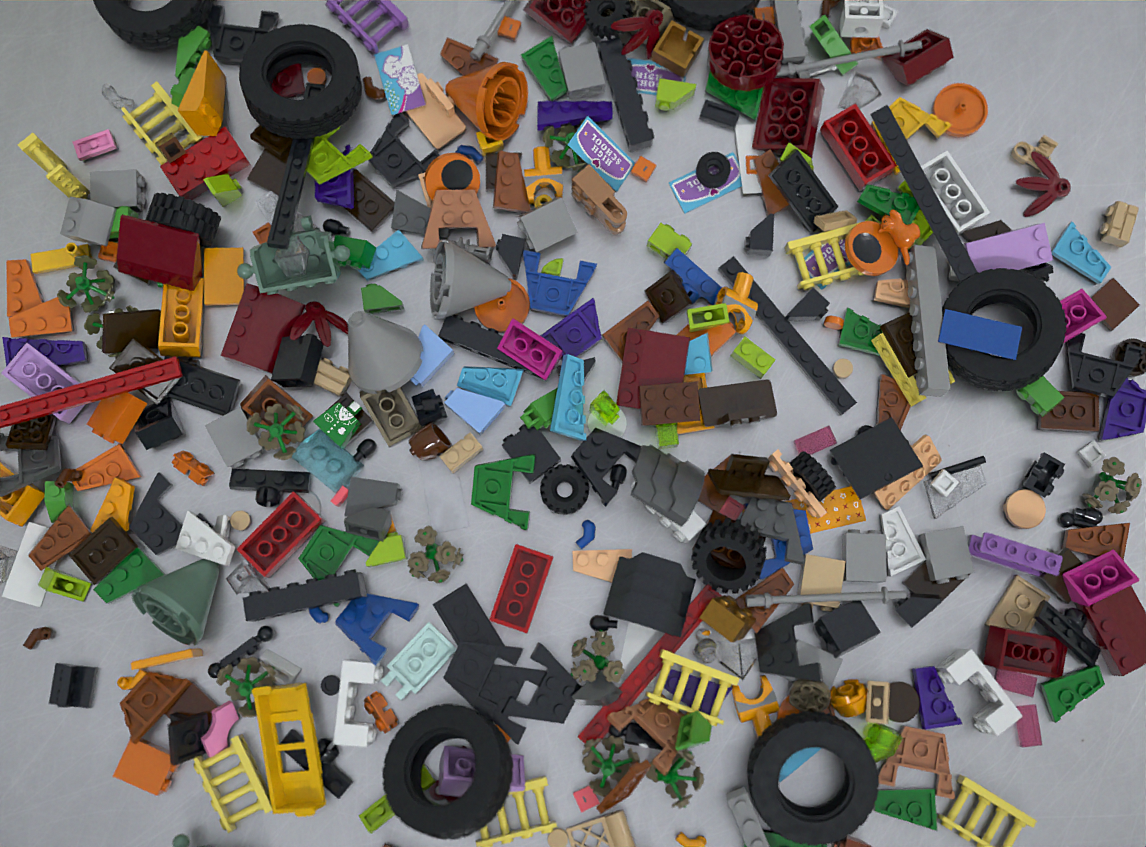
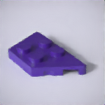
(339, 189)
(576, 331)
(1125, 412)

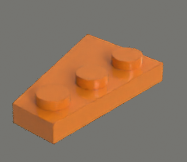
(21, 287)
(42, 319)
(105, 468)

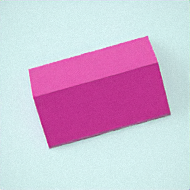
(1080, 313)
(530, 349)
(1099, 579)

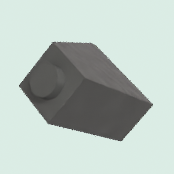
(371, 493)

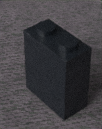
(297, 361)
(531, 442)
(846, 628)

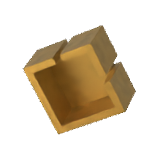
(676, 53)
(728, 618)

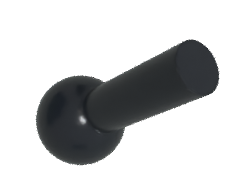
(1068, 520)

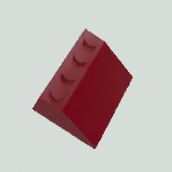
(559, 16)
(789, 115)
(159, 253)
(259, 328)
(650, 360)
(1118, 630)

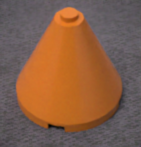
(491, 98)

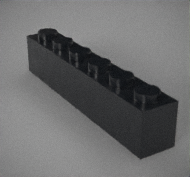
(624, 94)
(477, 340)
(303, 597)

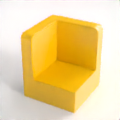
(488, 145)

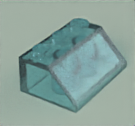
(327, 461)

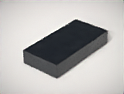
(719, 114)

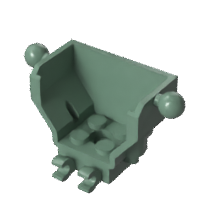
(321, 263)

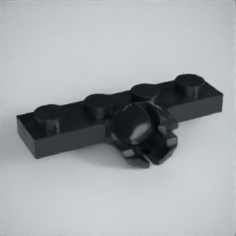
(269, 483)
(1068, 630)
(332, 777)

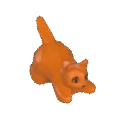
(902, 234)

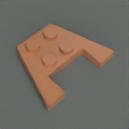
(457, 210)
(658, 722)
(924, 752)

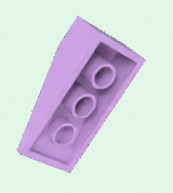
(1011, 249)
(40, 375)
(458, 770)

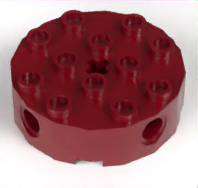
(745, 52)

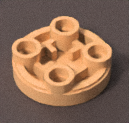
(1025, 509)

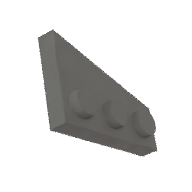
(412, 215)

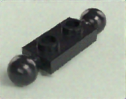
(264, 634)
(635, 735)

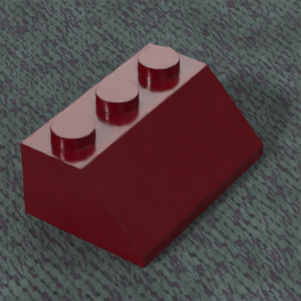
(920, 62)

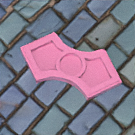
(222, 720)

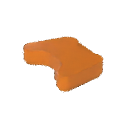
(862, 44)

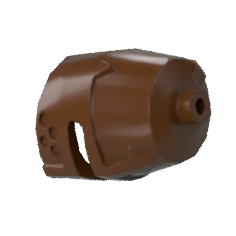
(429, 442)

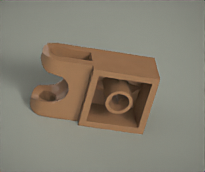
(599, 199)

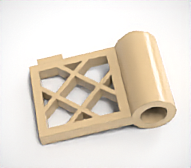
(614, 826)

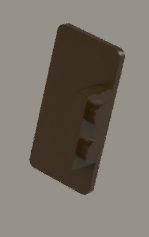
(737, 403)
(747, 477)

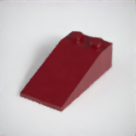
(1024, 652)

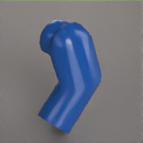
(470, 151)
(589, 534)
(318, 615)

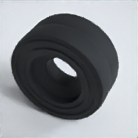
(713, 159)

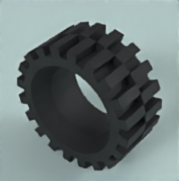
(184, 215)
(735, 537)

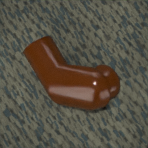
(827, 5)
(372, 91)
(68, 475)
(37, 634)

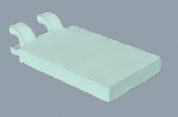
(419, 660)

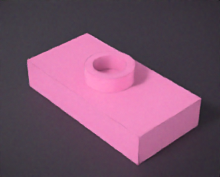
(94, 145)

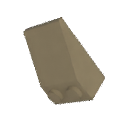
(641, 7)
(391, 414)

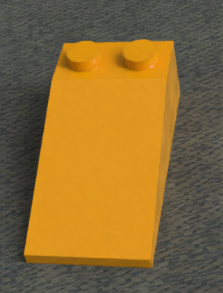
(204, 98)
(181, 321)
(20, 504)

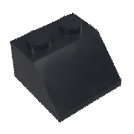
(158, 424)

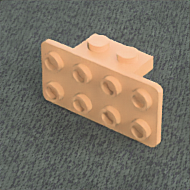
(438, 116)
(929, 457)

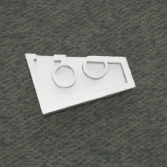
(901, 544)

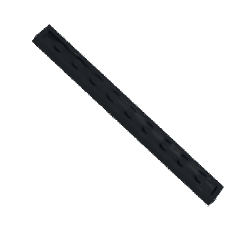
(292, 184)
(923, 193)
(793, 342)

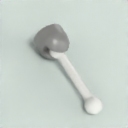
(805, 74)

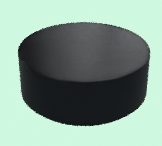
(330, 685)

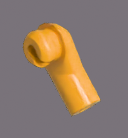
(129, 683)
(682, 839)

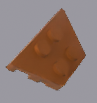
(149, 701)

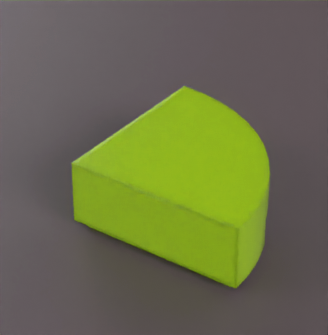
(553, 267)

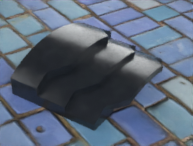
(650, 593)

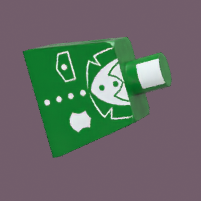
(339, 423)

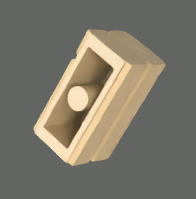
(1119, 223)
(332, 378)
(461, 452)
(878, 702)

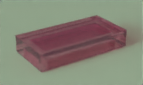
(815, 441)
(1016, 682)
(1028, 726)

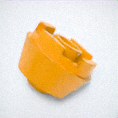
(849, 698)

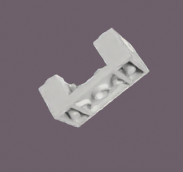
(861, 18)
(1000, 711)
(347, 731)

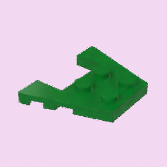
(494, 486)
(329, 550)

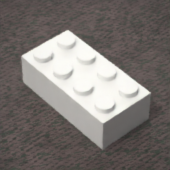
(955, 192)
(682, 533)

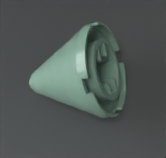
(180, 600)

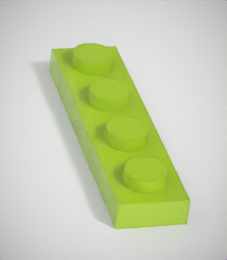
(381, 812)

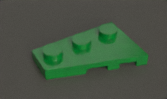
(883, 201)
(127, 576)
(1068, 690)

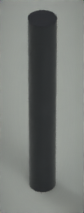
(960, 466)

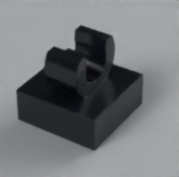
(1040, 270)

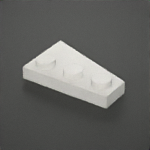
(204, 542)

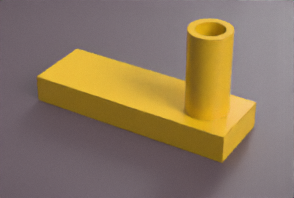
(58, 258)

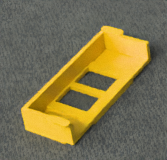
(296, 790)

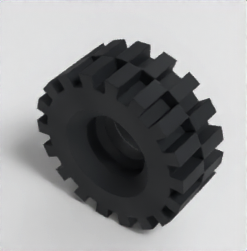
(602, 25)
(567, 474)
(812, 475)

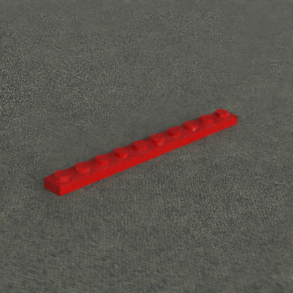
(90, 391)
(648, 667)

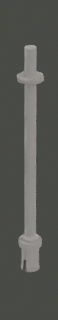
(484, 42)
(790, 69)
(767, 599)

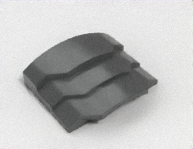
(667, 484)

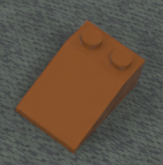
(267, 394)

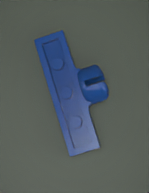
(694, 279)

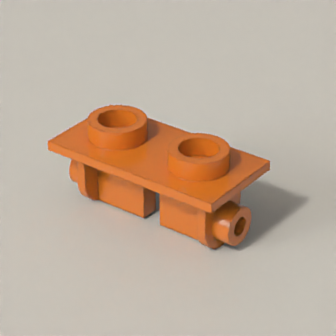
(185, 461)
(383, 719)

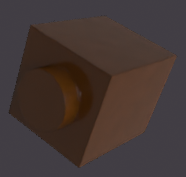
(170, 147)

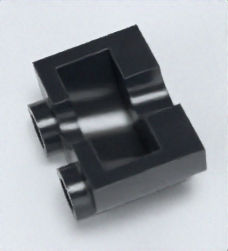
(428, 407)
(1042, 474)

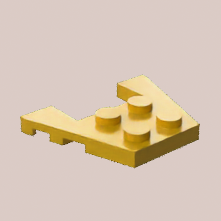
(911, 119)

